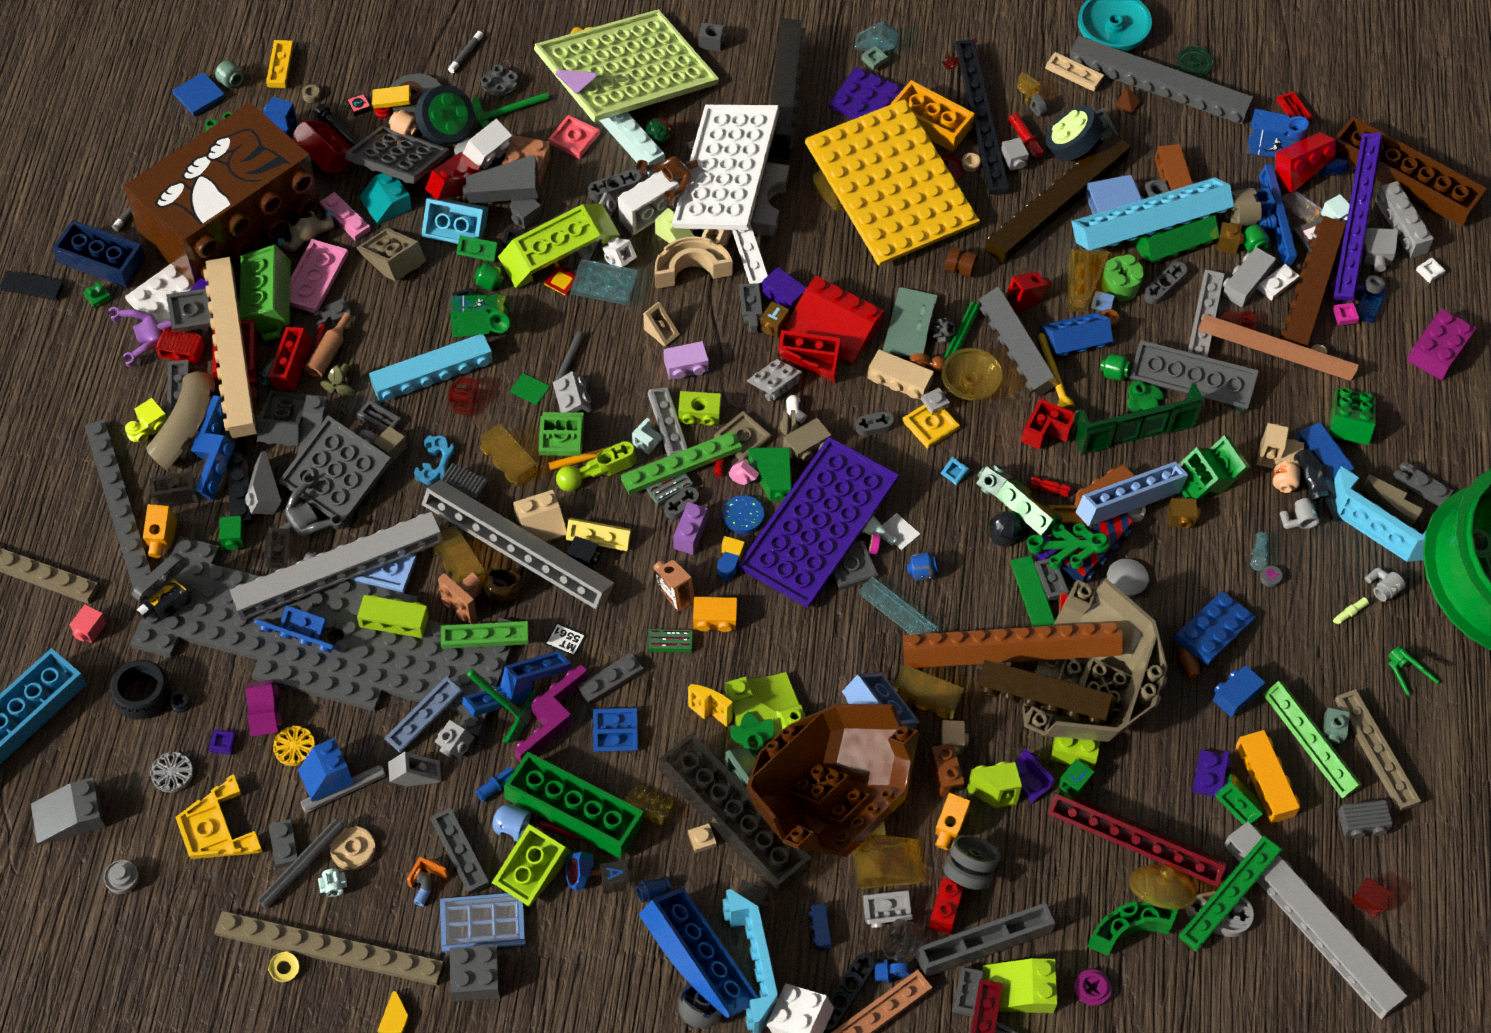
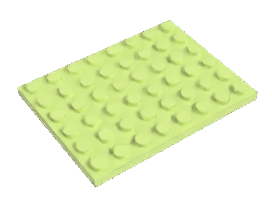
(634, 64)

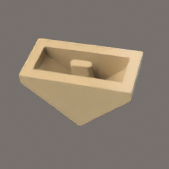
(659, 324)

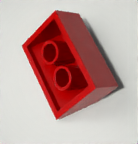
(323, 145)

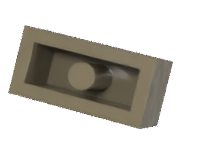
(806, 441)

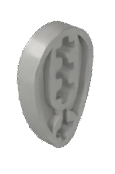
(1229, 927)

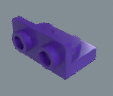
(1211, 772)
(1034, 778)

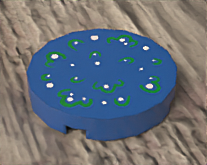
(743, 514)

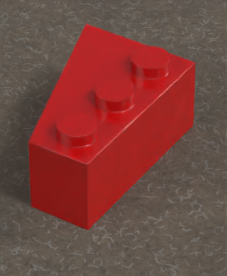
(1302, 160)
(448, 178)
(812, 352)

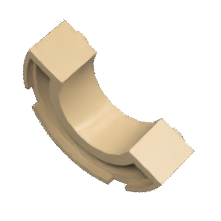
(691, 253)

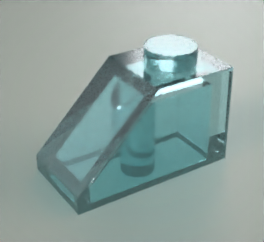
(878, 35)

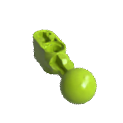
(619, 457)

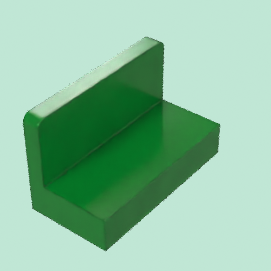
(1240, 800)

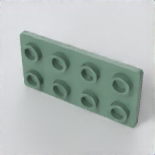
(910, 322)

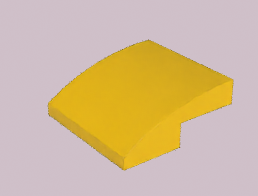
(707, 701)

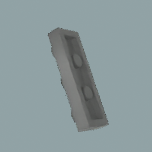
(610, 678)

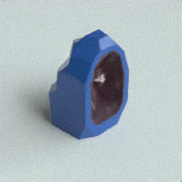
(579, 869)

